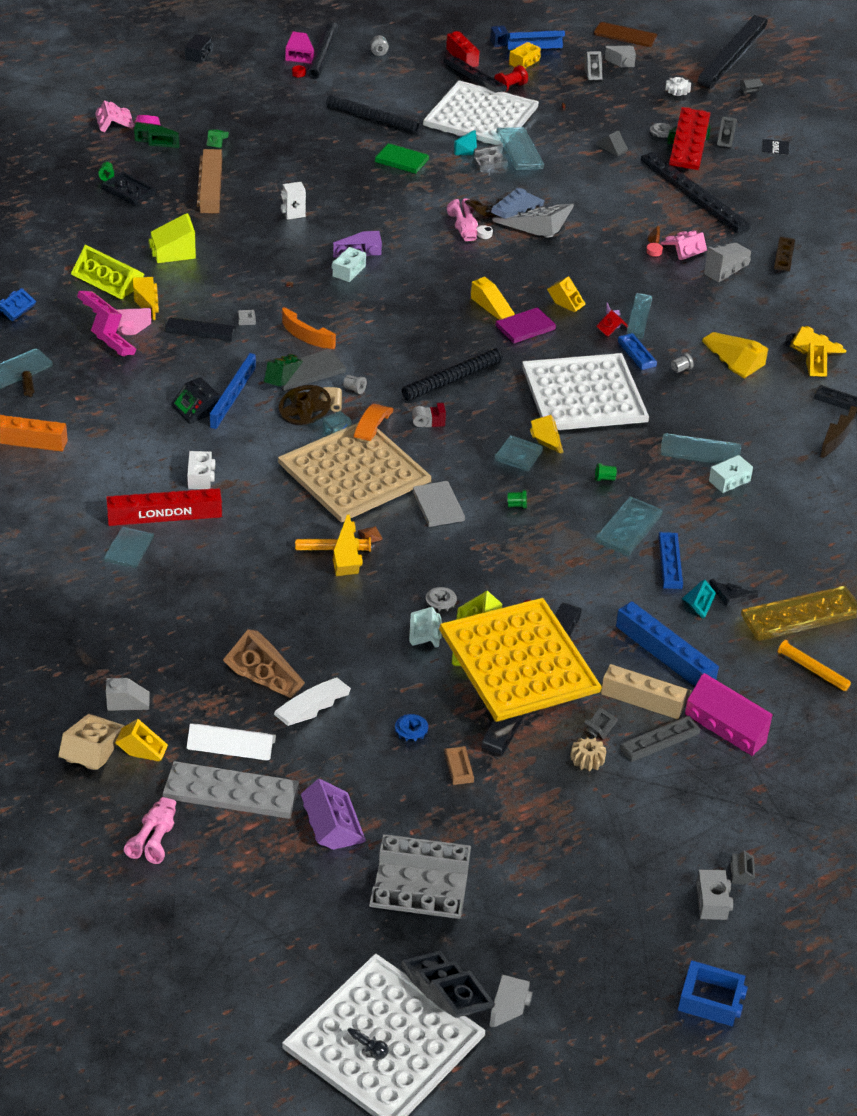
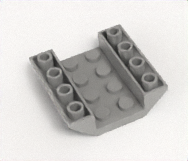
(421, 876)

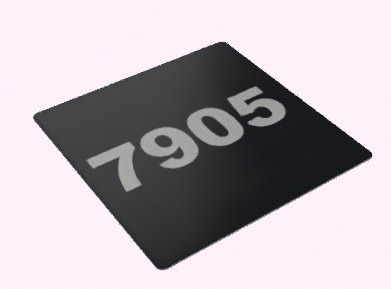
(775, 147)

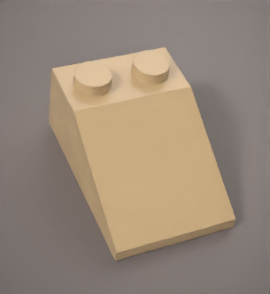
(90, 741)

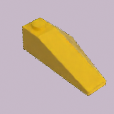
(740, 354)

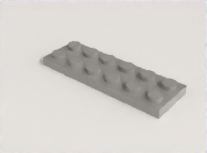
(231, 789)

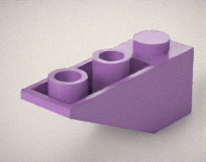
(366, 241)

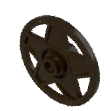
(305, 404)

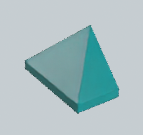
(466, 144)
(700, 598)

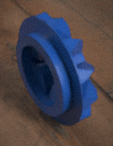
(416, 722)

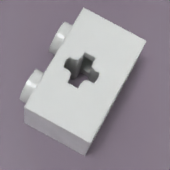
(293, 200)

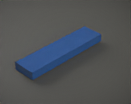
(670, 560)

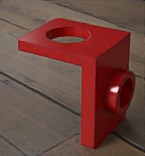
(610, 323)

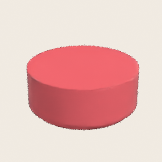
(654, 249)

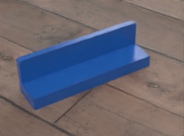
(542, 39)

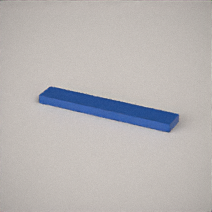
(232, 391)

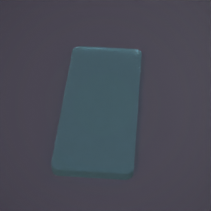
(30, 361)
(698, 448)

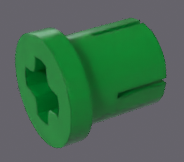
(103, 174)
(605, 472)
(517, 499)

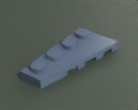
(516, 202)

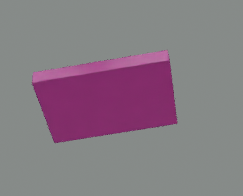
(525, 325)

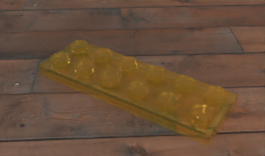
(800, 613)

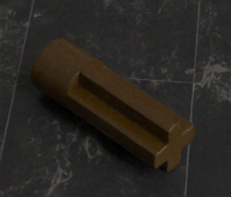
(27, 382)

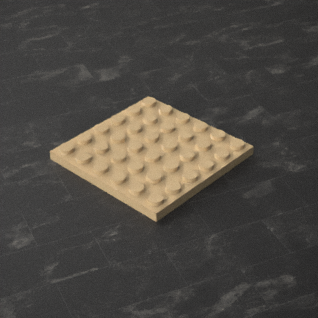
(353, 473)

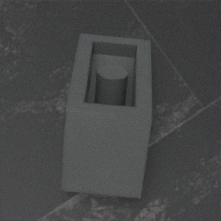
(727, 132)

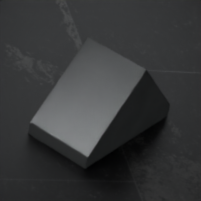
(613, 143)

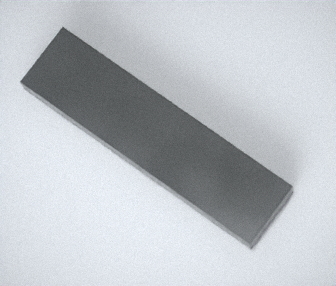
(659, 738)

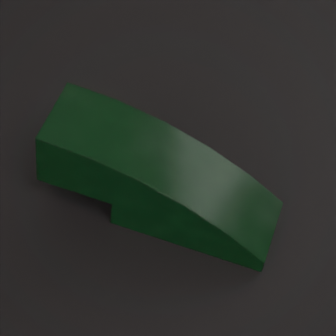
(156, 135)

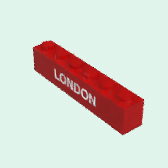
(164, 506)

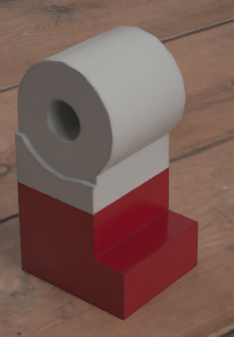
(429, 416)

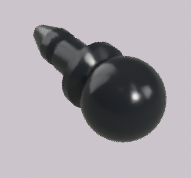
(377, 1048)

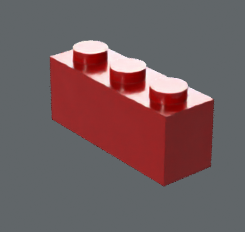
(462, 48)

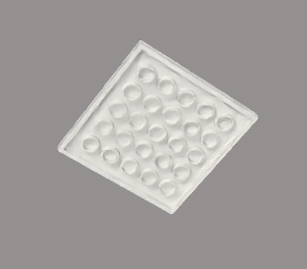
(479, 109)
(585, 391)
(387, 1005)

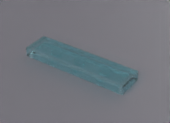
(639, 315)

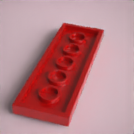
(690, 138)

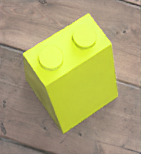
(173, 241)

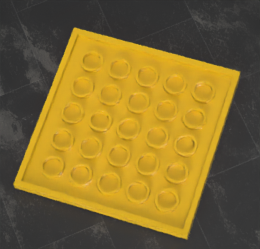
(519, 659)

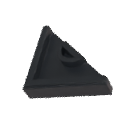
(731, 593)

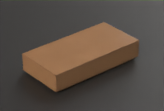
(459, 765)

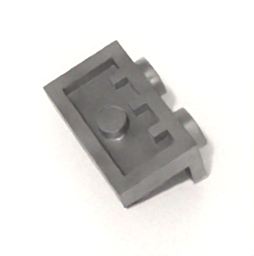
(489, 157)

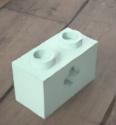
(730, 474)

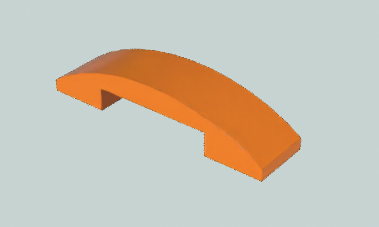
(320, 338)
(370, 421)

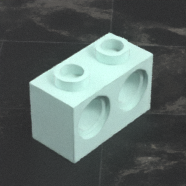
(349, 264)

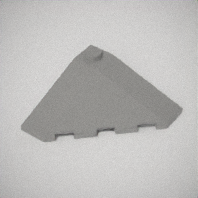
(540, 220)

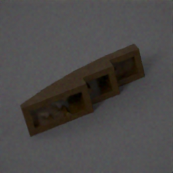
(838, 432)

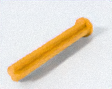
(327, 544)
(814, 666)

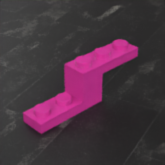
(106, 323)

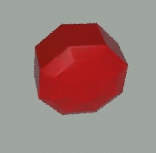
(298, 71)

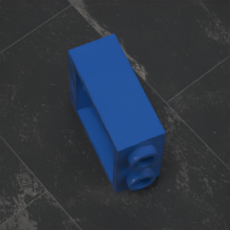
(707, 1008)

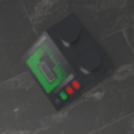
(195, 400)

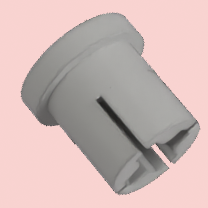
(682, 363)
(354, 383)

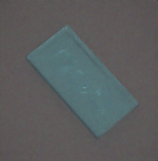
(520, 148)
(629, 526)

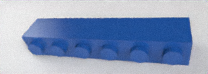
(664, 644)

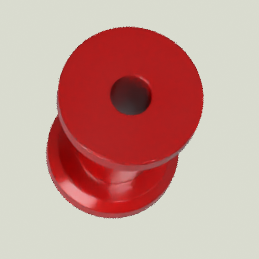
(518, 76)

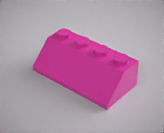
(729, 714)

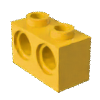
(524, 55)

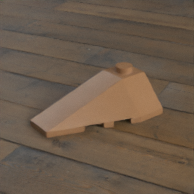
(262, 663)

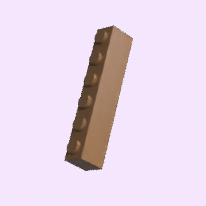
(209, 181)

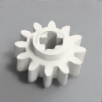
(678, 86)

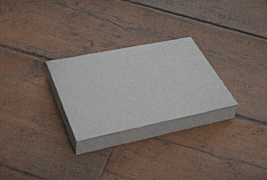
(438, 503)

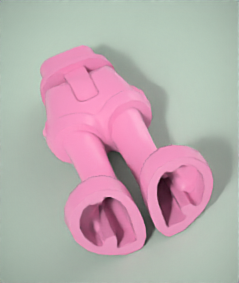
(466, 226)
(159, 819)

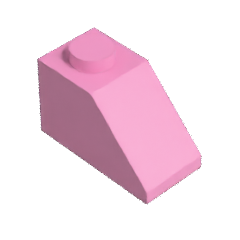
(134, 321)

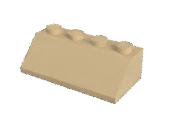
(644, 691)

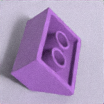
(332, 815)

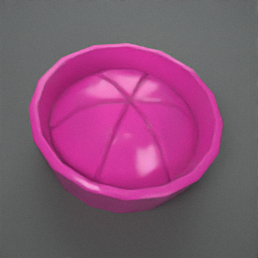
(148, 119)

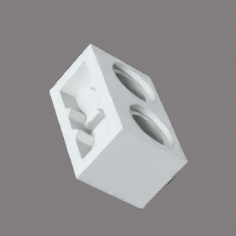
(200, 470)

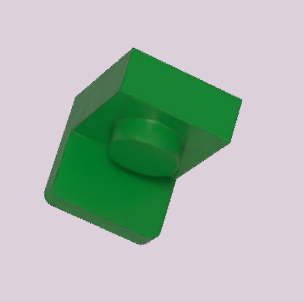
(216, 137)

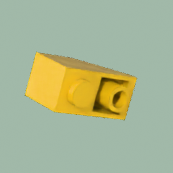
(566, 295)

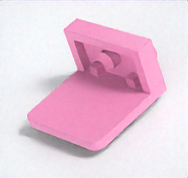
(111, 112)
(687, 243)

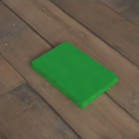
(402, 158)

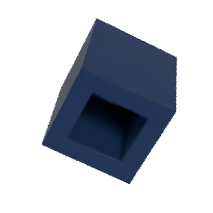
(499, 36)

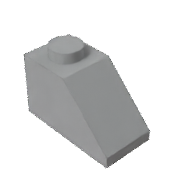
(620, 55)
(593, 65)
(126, 695)
(510, 1000)

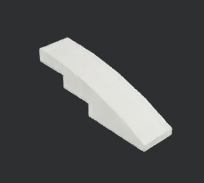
(311, 701)

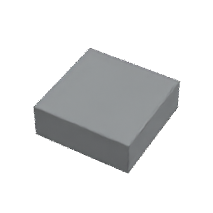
(246, 317)

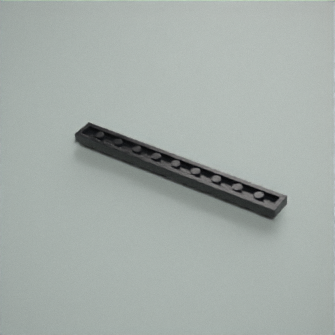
(695, 192)

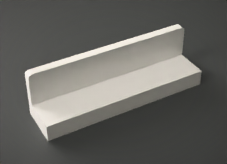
(230, 741)

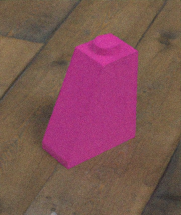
(299, 48)

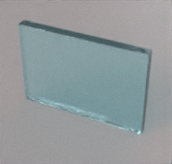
(129, 547)

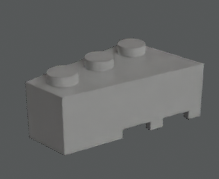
(726, 260)

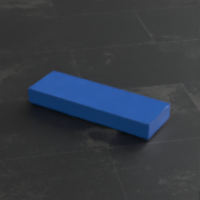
(637, 351)

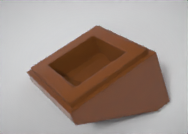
(654, 236)
(370, 532)

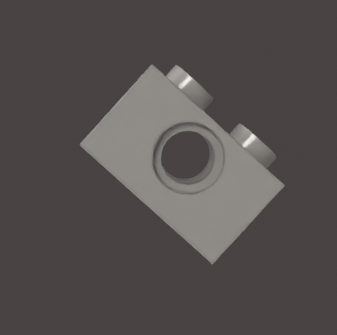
(713, 894)

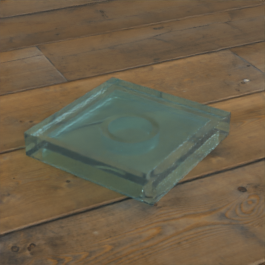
(519, 453)

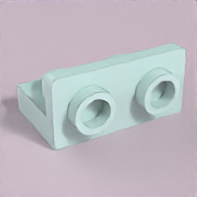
(425, 627)

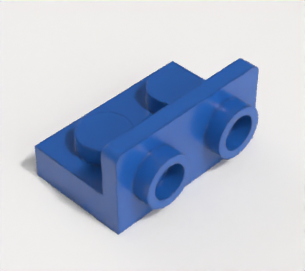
(16, 304)

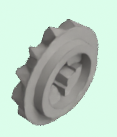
(660, 130)
(438, 594)

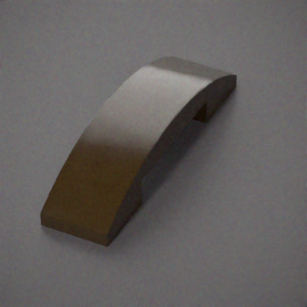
(482, 209)
(784, 254)

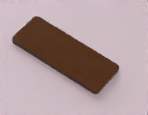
(625, 34)

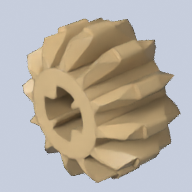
(588, 753)

